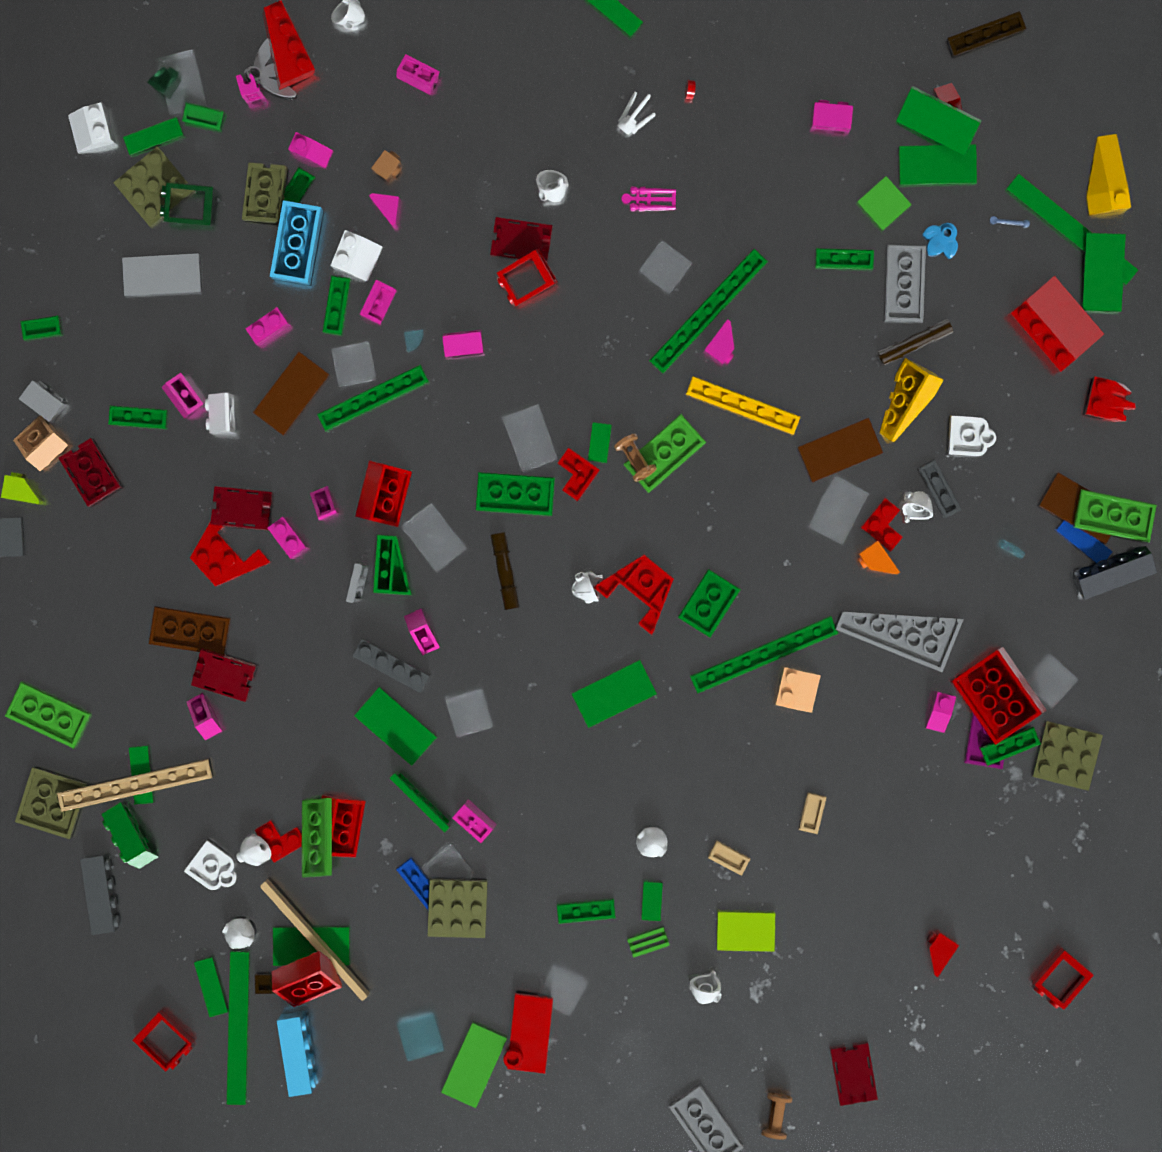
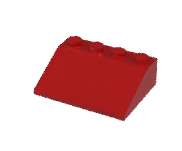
(1057, 324)
(999, 695)

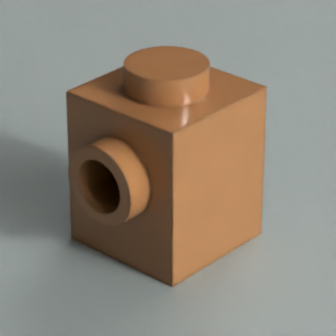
(387, 165)

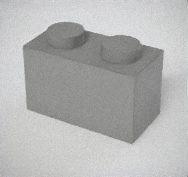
(43, 401)

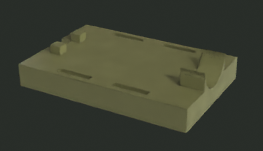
(265, 193)

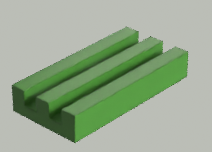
(649, 949)

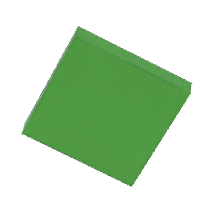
(884, 203)

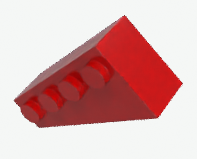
(286, 47)

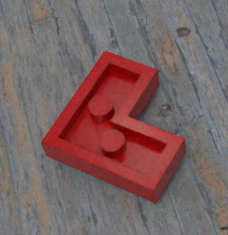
(582, 472)
(878, 526)
(280, 845)

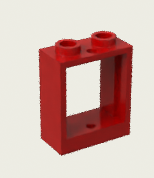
(543, 268)
(1049, 968)
(152, 1052)

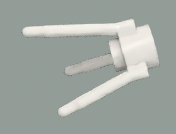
(627, 124)

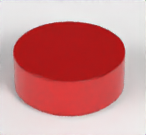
(690, 89)
(513, 1058)

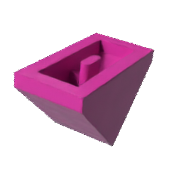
(388, 206)
(324, 503)

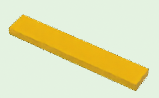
(743, 405)

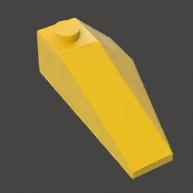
(1108, 182)
(912, 392)

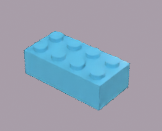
(296, 242)
(296, 1053)

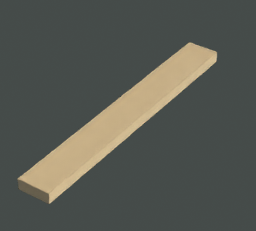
(134, 785)
(314, 939)

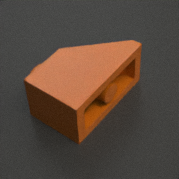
(876, 559)

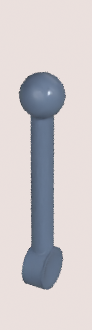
(993, 220)

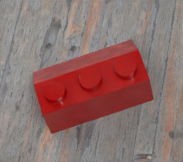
(383, 493)
(346, 825)
(305, 979)

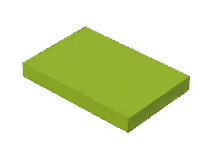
(746, 931)

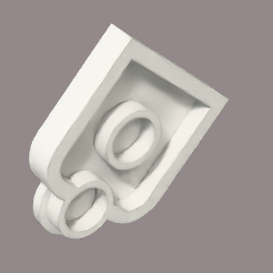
(969, 436)
(212, 867)

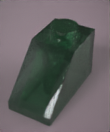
(165, 81)

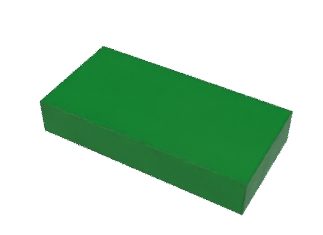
(203, 116)
(298, 186)
(41, 327)
(599, 442)
(652, 901)

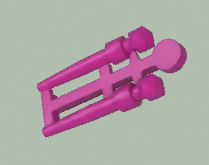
(626, 198)

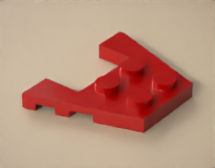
(220, 561)
(646, 582)

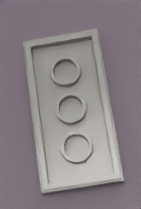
(161, 274)
(905, 283)
(357, 582)
(704, 1122)

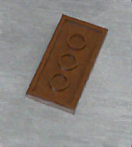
(291, 393)
(840, 450)
(1062, 501)
(189, 630)

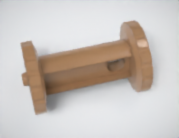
(635, 457)
(776, 1117)

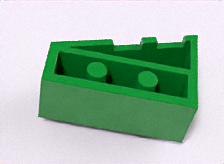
(388, 567)
(127, 836)

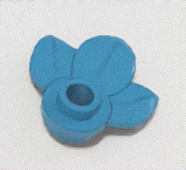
(939, 241)

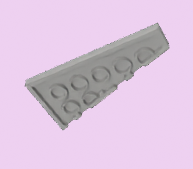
(912, 637)

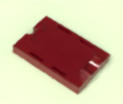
(520, 238)
(90, 472)
(241, 508)
(223, 675)
(854, 1074)

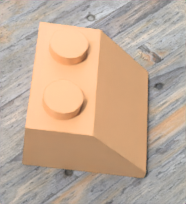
(40, 443)
(797, 689)

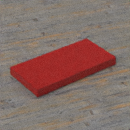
(531, 1030)

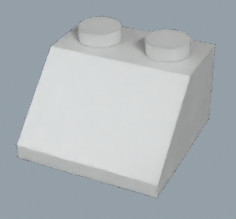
(91, 127)
(356, 256)
(221, 413)

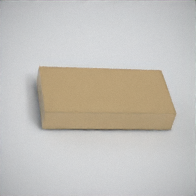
(812, 813)
(729, 858)

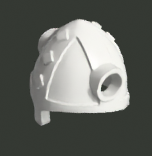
(348, 14)
(551, 185)
(917, 505)
(584, 586)
(652, 842)
(252, 852)
(239, 933)
(706, 988)

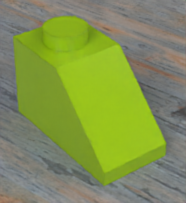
(19, 489)

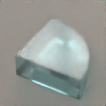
(413, 339)
(1012, 548)

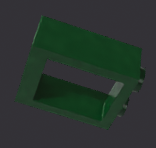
(207, 203)

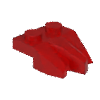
(1108, 400)

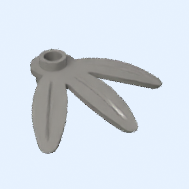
(264, 72)

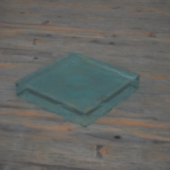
(420, 1037)

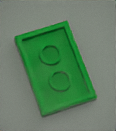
(709, 603)

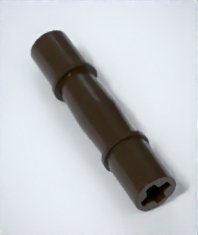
(915, 342)
(504, 571)

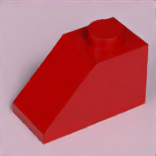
(940, 951)

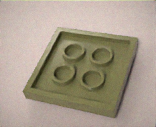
(144, 184)
(1067, 755)
(41, 804)
(457, 908)

